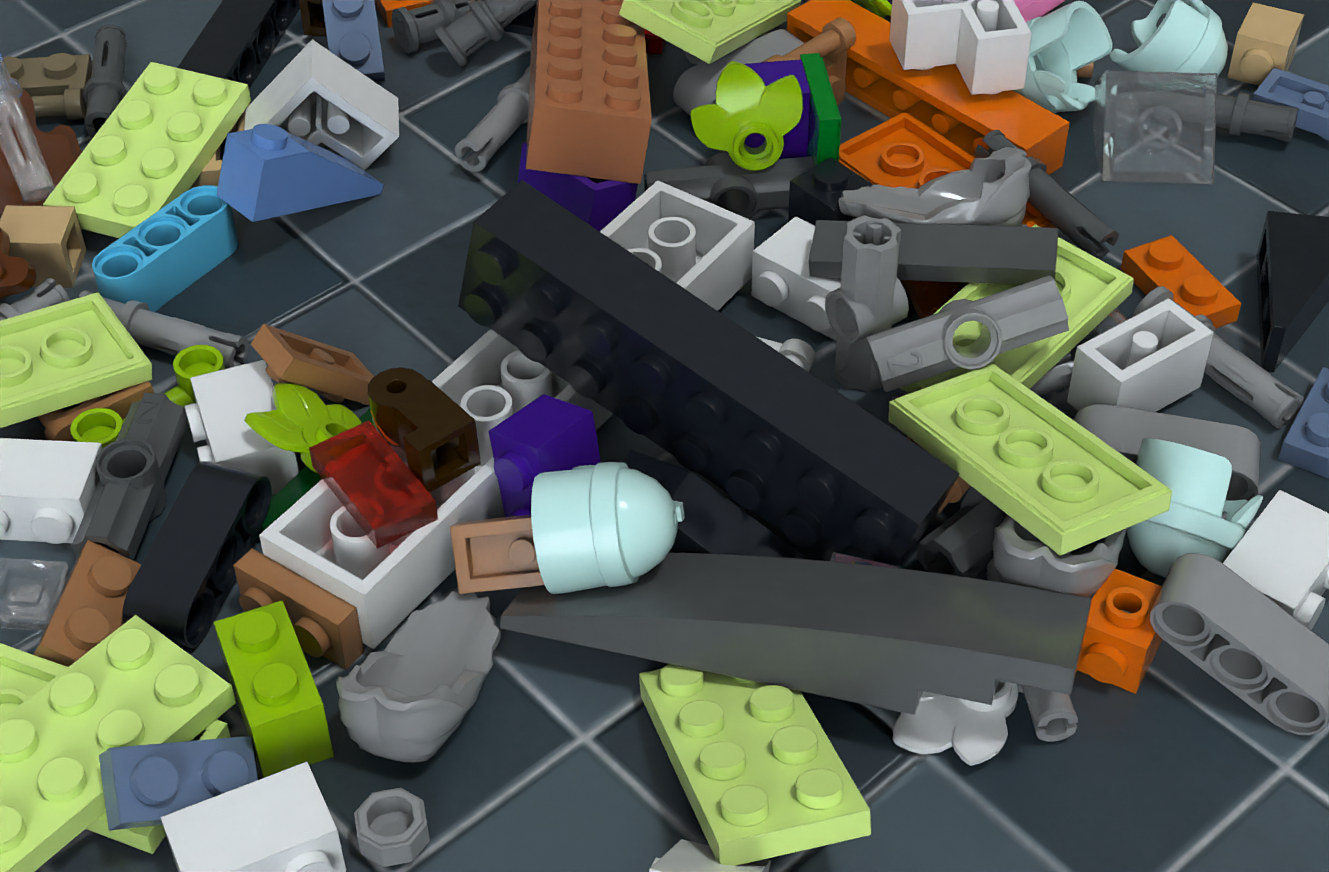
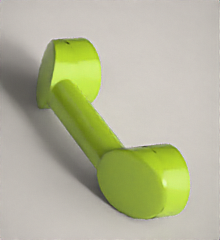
(104, 424)

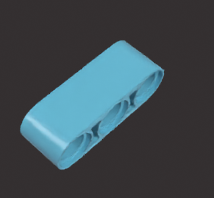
(168, 250)

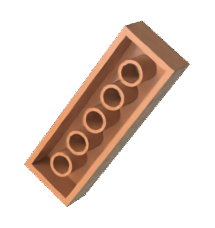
(588, 91)

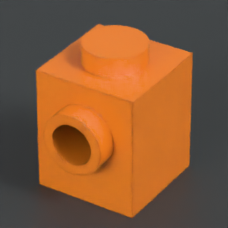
(1117, 643)

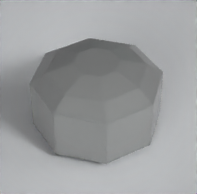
(391, 827)

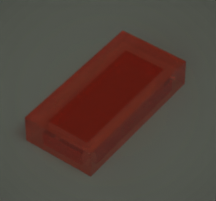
(373, 484)

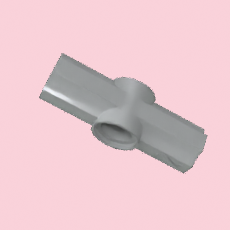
(867, 300)
(1007, 322)

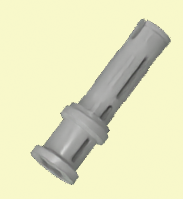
(1238, 372)

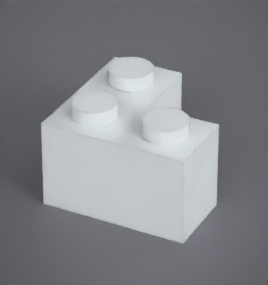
(979, 36)
(329, 104)

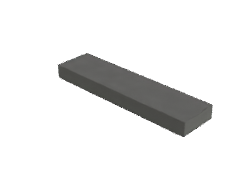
(951, 252)

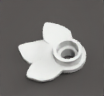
(971, 727)

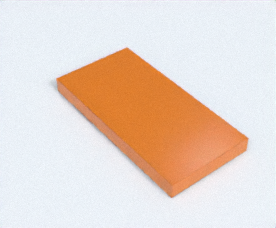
(910, 155)

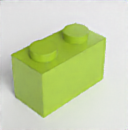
(274, 688)

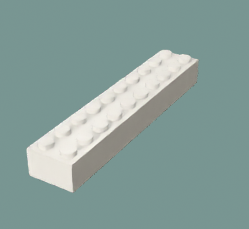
(318, 538)

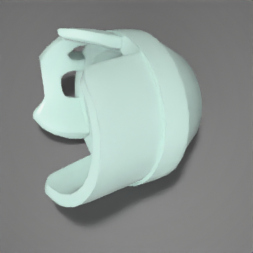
(1184, 42)
(1058, 48)
(1196, 507)
(600, 526)

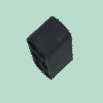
(195, 552)

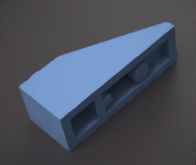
(279, 174)

